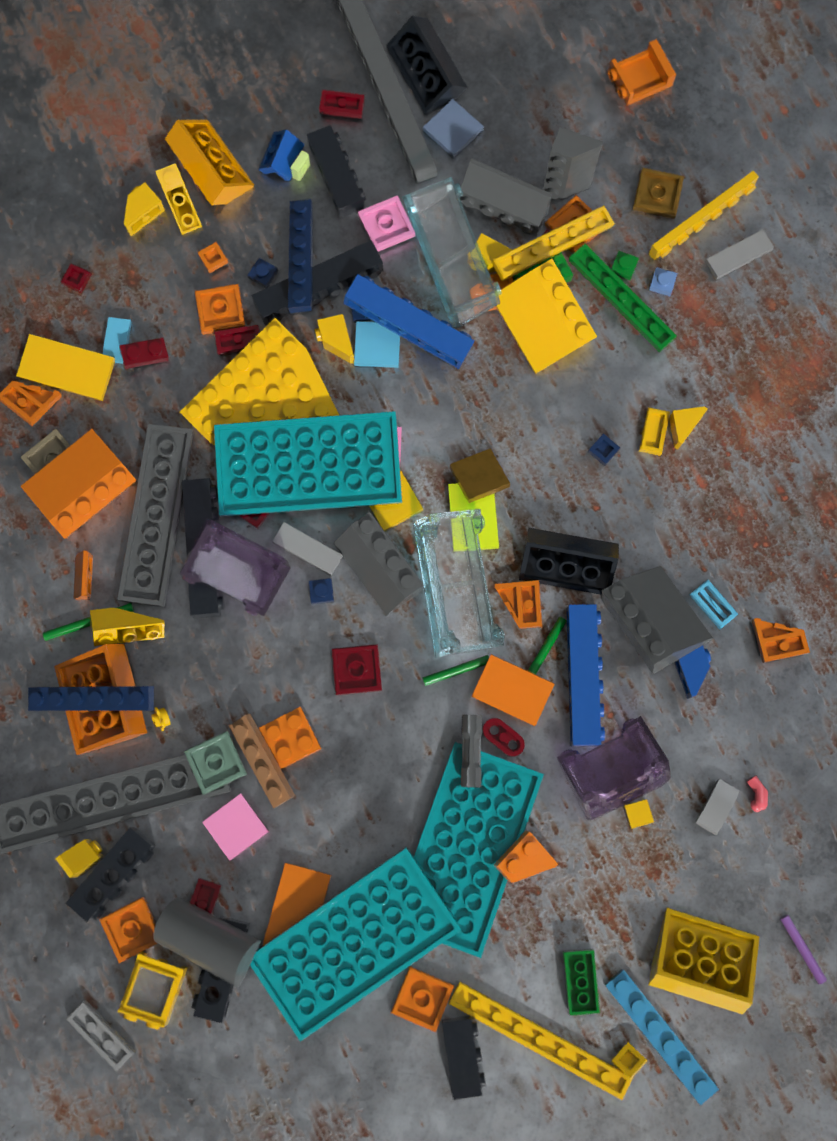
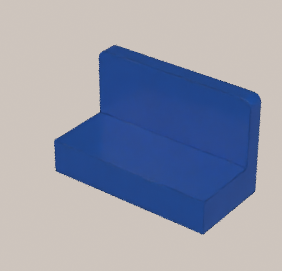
(281, 154)

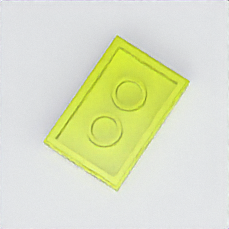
(489, 535)

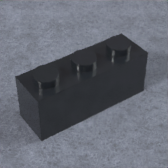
(463, 1057)

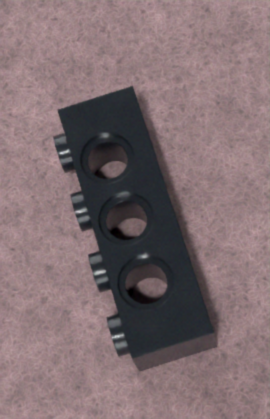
(82, 901)
(210, 1008)

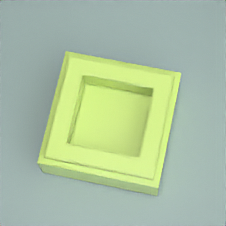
(300, 166)

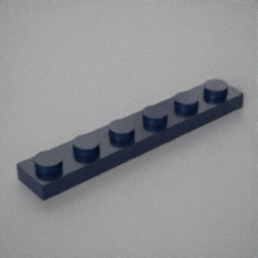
(300, 256)
(91, 698)

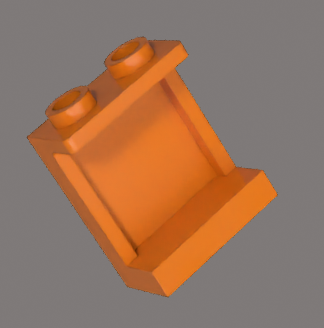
(642, 74)

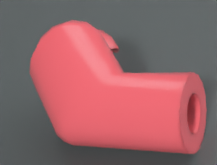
(761, 794)

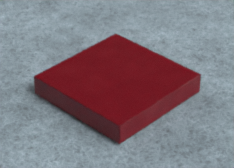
(356, 669)

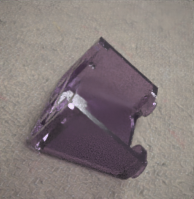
(235, 566)
(616, 770)

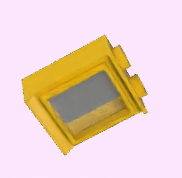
(152, 991)

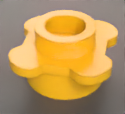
(160, 718)

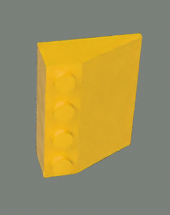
(544, 316)
(705, 961)

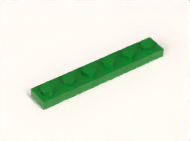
(622, 298)

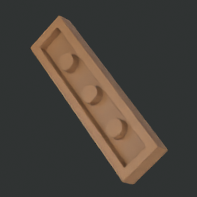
(261, 760)

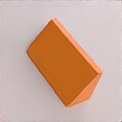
(83, 575)

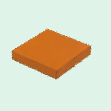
(571, 210)
(220, 308)
(130, 929)
(422, 998)

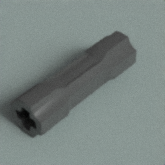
(471, 751)

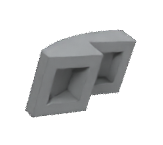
(717, 807)

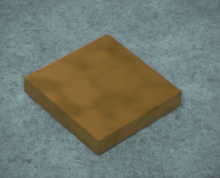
(658, 193)
(479, 475)

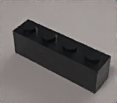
(335, 171)

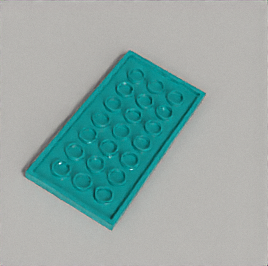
(307, 464)
(468, 835)
(353, 944)

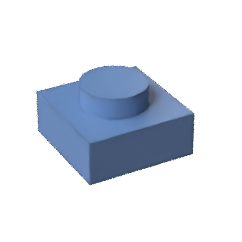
(663, 281)

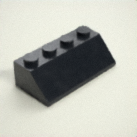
(426, 64)
(569, 561)

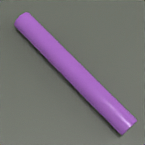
(803, 949)

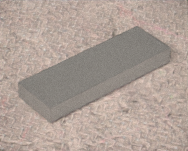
(739, 254)
(307, 548)
(100, 1035)

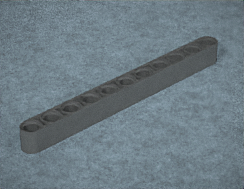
(388, 89)

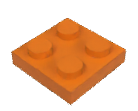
(290, 738)

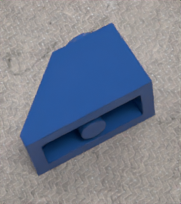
(693, 669)

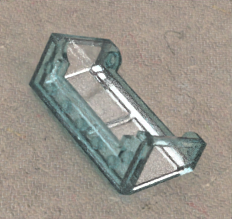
(451, 252)
(455, 583)

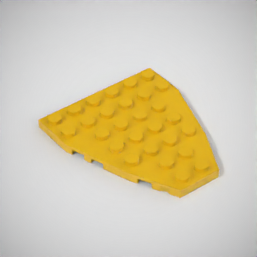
(262, 383)

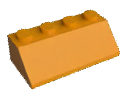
(208, 161)

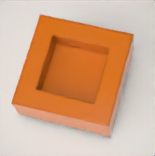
(212, 257)

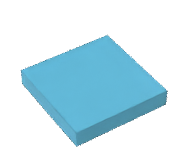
(376, 346)

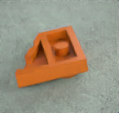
(779, 641)

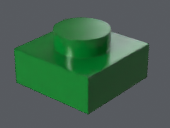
(624, 265)

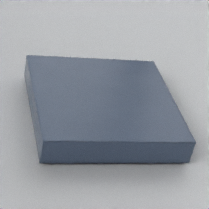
(453, 128)

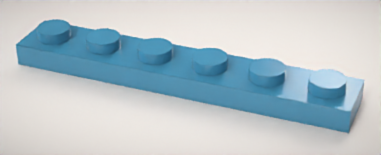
(661, 1037)

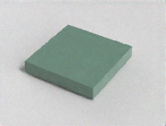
(215, 762)

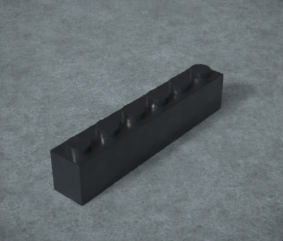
(327, 280)
(199, 505)

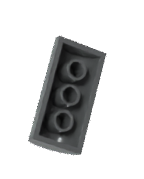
(206, 940)

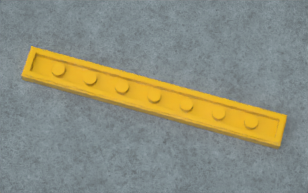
(540, 1040)

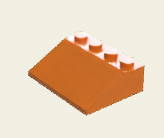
(78, 483)
(100, 668)

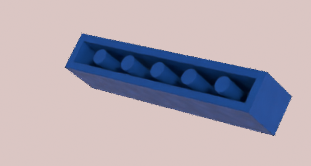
(408, 321)
(584, 675)

